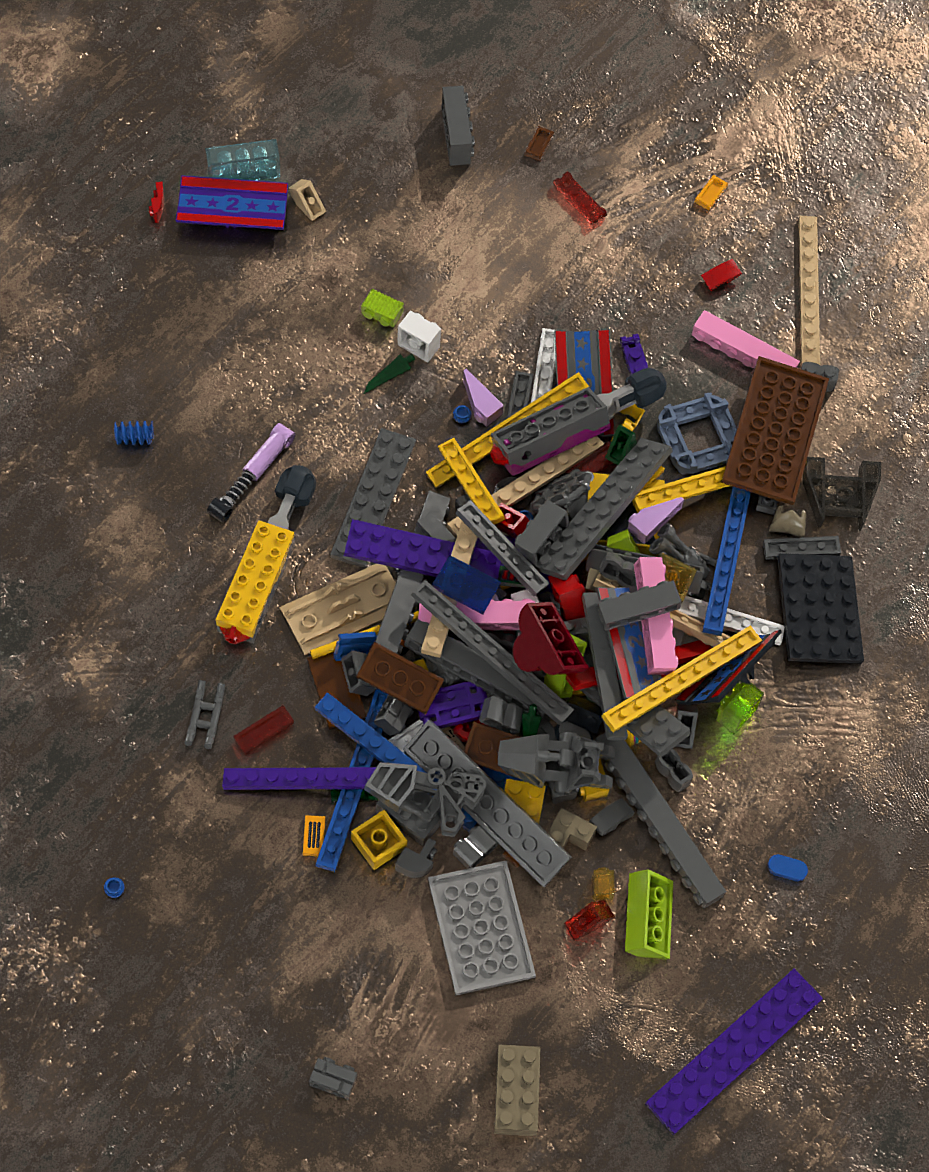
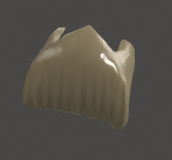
(789, 522)

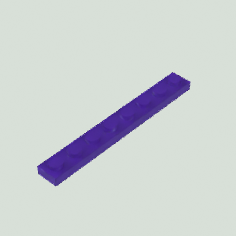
(296, 778)

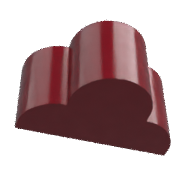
(546, 642)

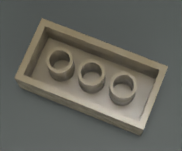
(517, 1090)

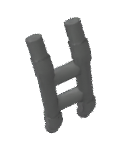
(198, 705)

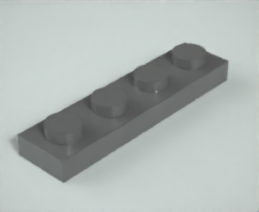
(807, 545)

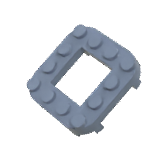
(693, 410)

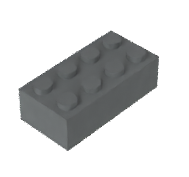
(457, 125)

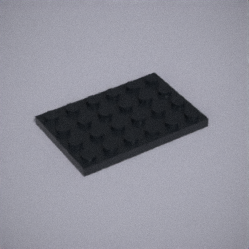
(820, 608)

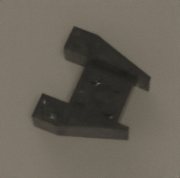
(841, 494)

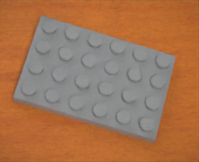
(481, 928)

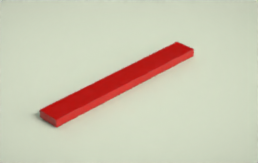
(684, 652)

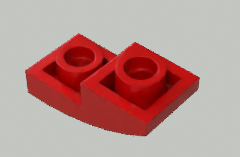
(157, 206)
(720, 274)

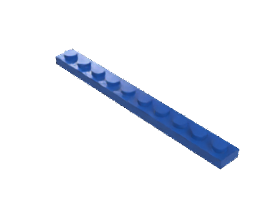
(726, 562)
(370, 739)
(348, 798)

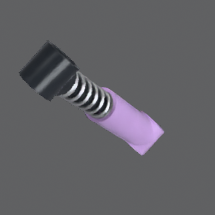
(280, 438)

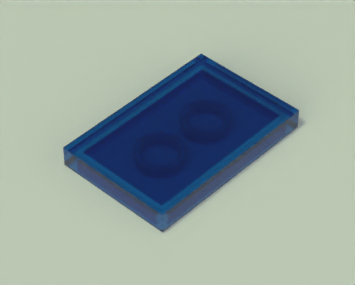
(466, 584)

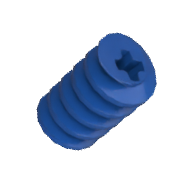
(133, 433)

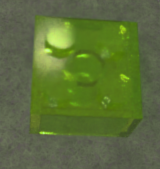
(739, 706)

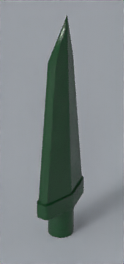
(392, 370)
(530, 721)

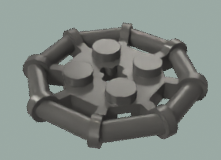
(563, 489)

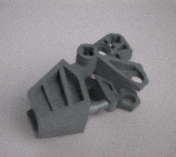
(527, 757)
(396, 784)

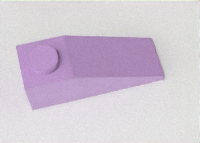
(483, 403)
(652, 518)

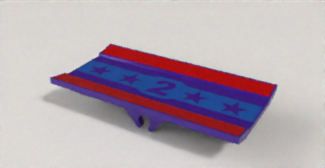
(232, 202)

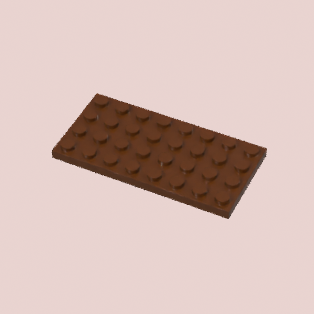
(775, 430)

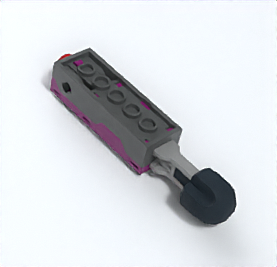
(571, 421)

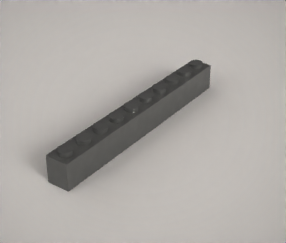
(401, 602)
(663, 824)

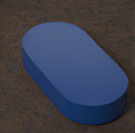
(787, 867)

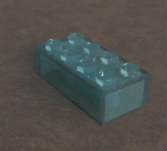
(244, 161)

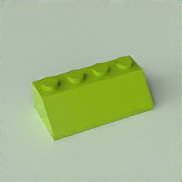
(649, 915)

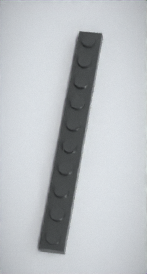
(491, 652)

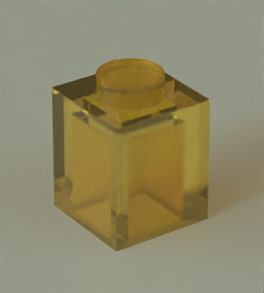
(603, 884)

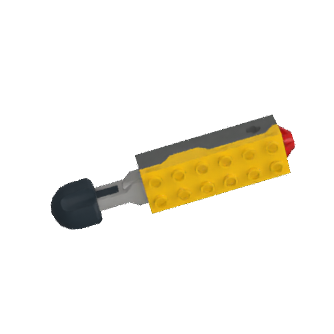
(264, 561)

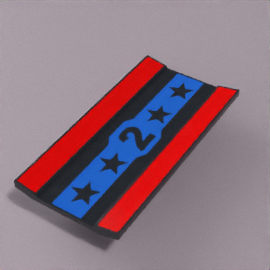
(720, 682)

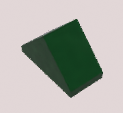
(621, 444)

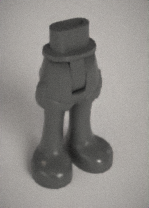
(688, 555)

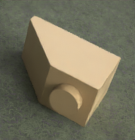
(307, 199)

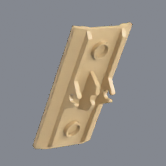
(340, 607)

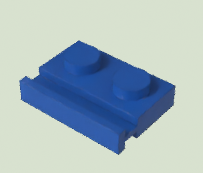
(349, 642)

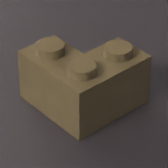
(572, 829)

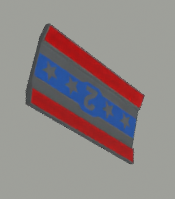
(590, 356)
(628, 650)

